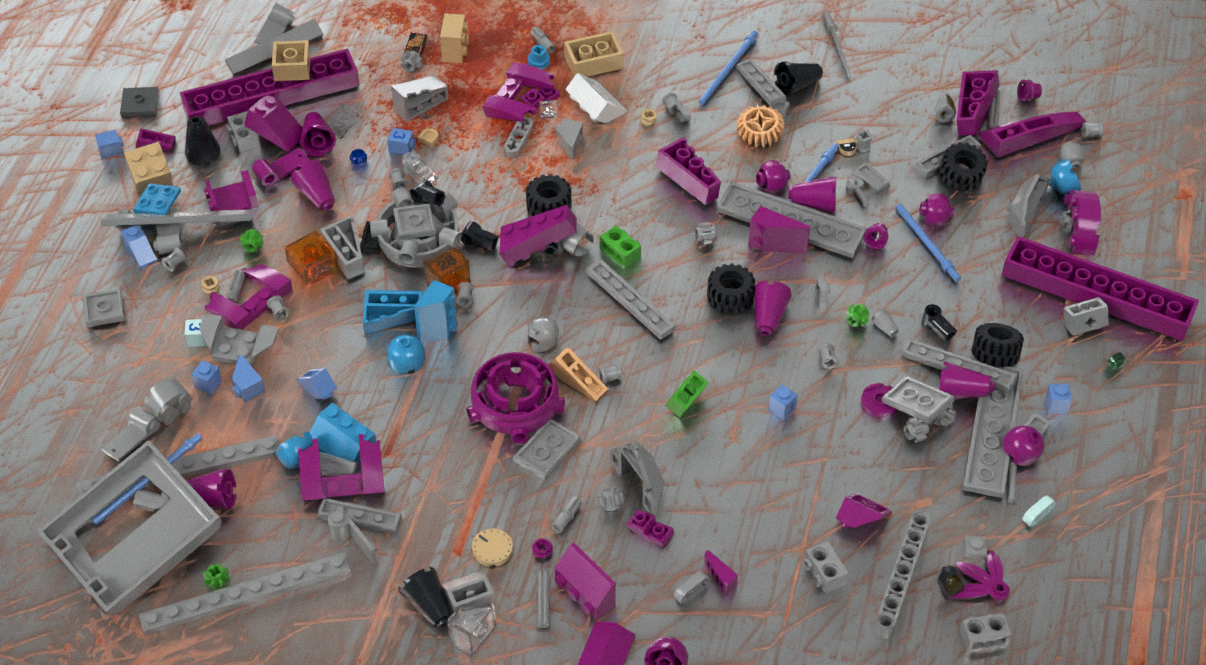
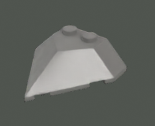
(636, 457)

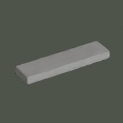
(760, 82)
(930, 164)
(362, 516)

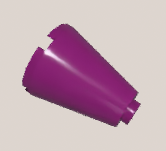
(316, 135)
(314, 184)
(815, 194)
(770, 305)
(964, 382)
(216, 488)

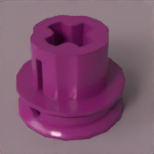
(1028, 90)
(875, 240)

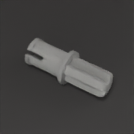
(543, 39)
(566, 514)

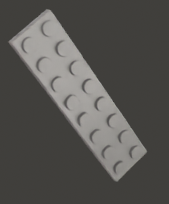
(825, 230)
(986, 459)

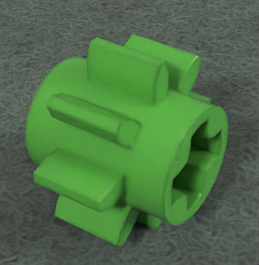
(251, 240)
(857, 315)
(216, 576)

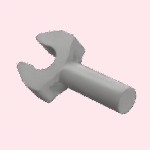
(857, 189)

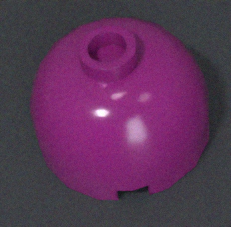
(1023, 444)
(666, 652)

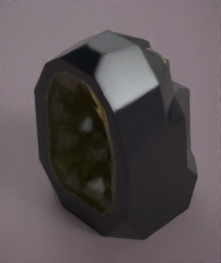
(950, 581)

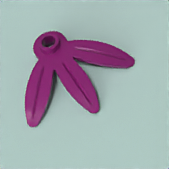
(988, 583)

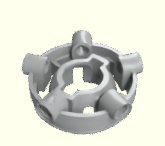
(412, 251)

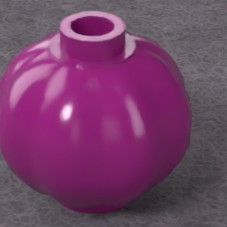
(773, 176)
(936, 209)

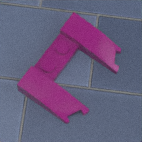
(503, 103)
(239, 317)
(318, 487)

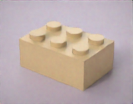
(594, 54)

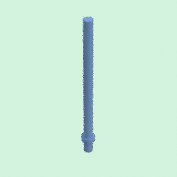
(749, 40)
(189, 445)

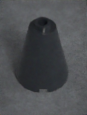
(796, 75)
(200, 142)
(427, 596)

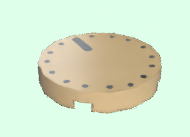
(492, 547)

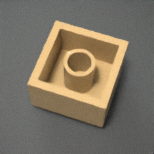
(454, 38)
(291, 60)
(147, 166)

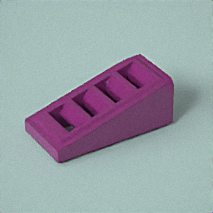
(149, 137)
(721, 572)

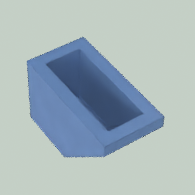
(138, 246)
(246, 381)
(318, 383)

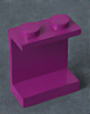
(232, 197)

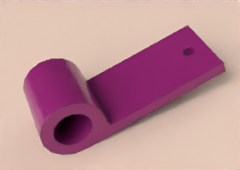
(271, 173)

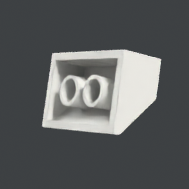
(594, 99)

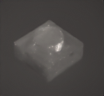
(548, 109)

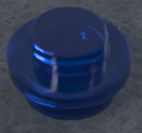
(358, 157)

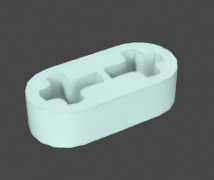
(1038, 511)

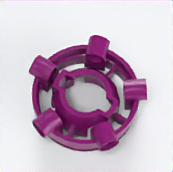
(529, 413)

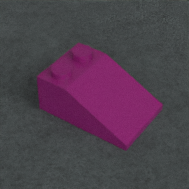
(274, 122)
(777, 232)

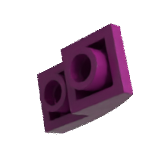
(534, 96)
(649, 528)

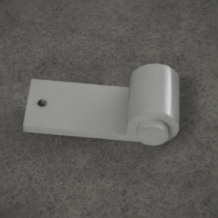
(275, 23)
(167, 237)
(140, 427)
(342, 527)

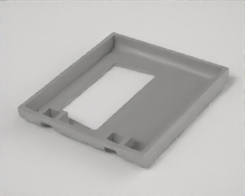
(149, 549)

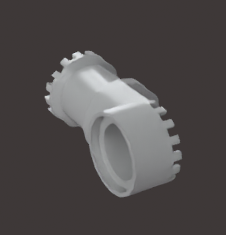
(676, 107)

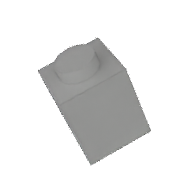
(569, 136)

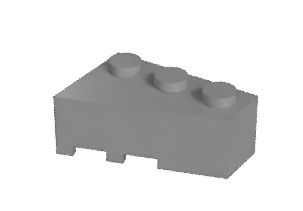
(418, 96)
(344, 240)

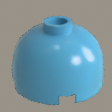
(1063, 178)
(405, 353)
(288, 451)

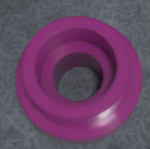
(542, 543)

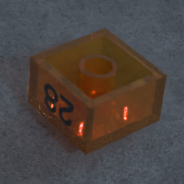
(311, 257)
(448, 269)

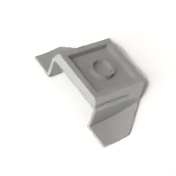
(229, 343)

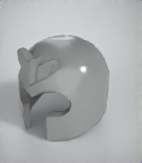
(570, 243)
(545, 332)

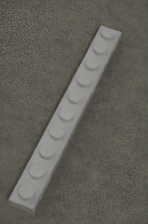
(212, 460)
(244, 593)

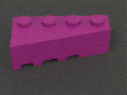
(975, 99)
(687, 170)
(535, 233)

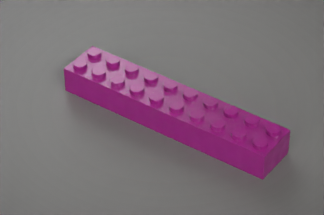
(236, 95)
(1084, 280)

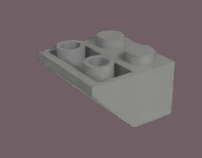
(468, 591)

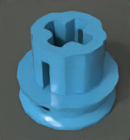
(539, 57)

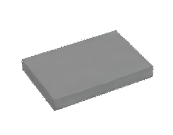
(918, 399)
(547, 449)

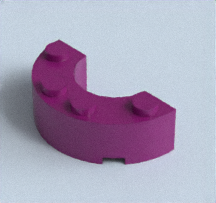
(1086, 217)

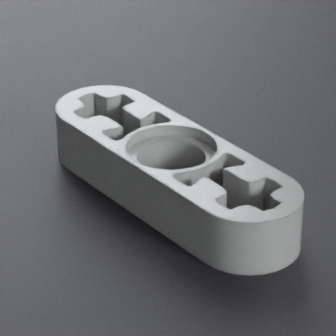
(511, 152)

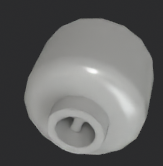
(1072, 152)

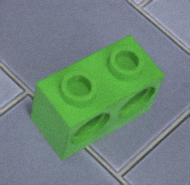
(620, 246)
(686, 394)

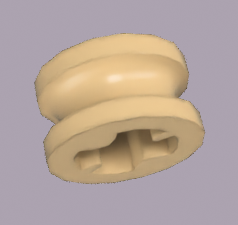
(645, 114)
(207, 281)

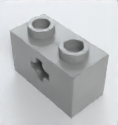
(1086, 316)

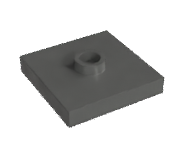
(139, 101)

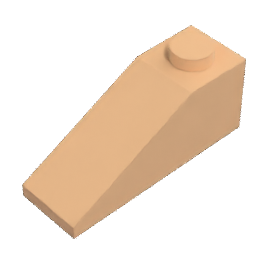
(577, 374)

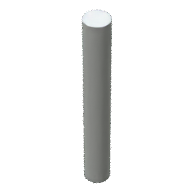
(1012, 469)

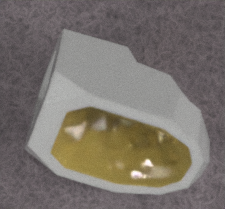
(945, 108)

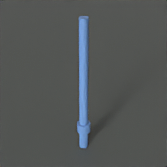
(825, 158)
(946, 264)

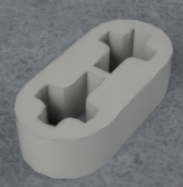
(691, 587)

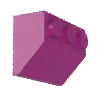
(585, 582)

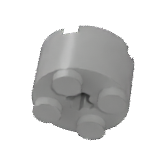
(168, 400)

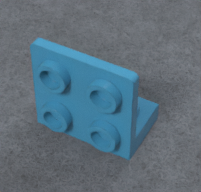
(157, 199)

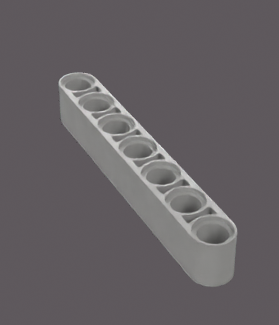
(902, 582)

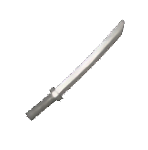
(832, 28)

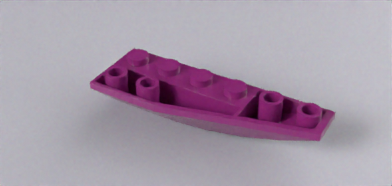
(1027, 132)

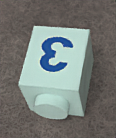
(192, 333)

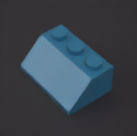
(436, 313)
(339, 433)

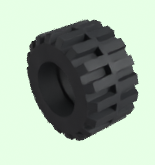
(965, 155)
(547, 194)
(730, 299)
(997, 344)

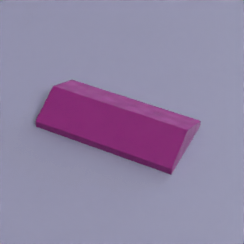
(607, 645)

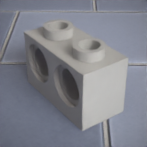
(242, 137)
(829, 565)
(986, 637)

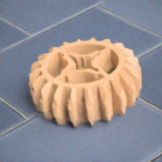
(760, 125)

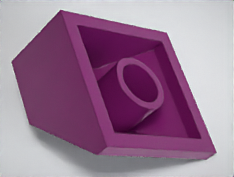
(859, 510)

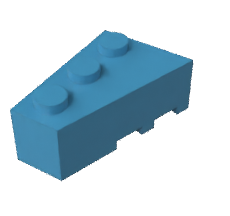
(388, 309)

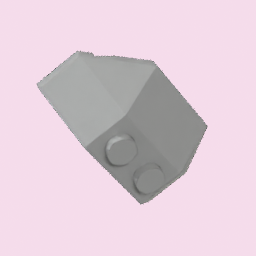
(1026, 203)

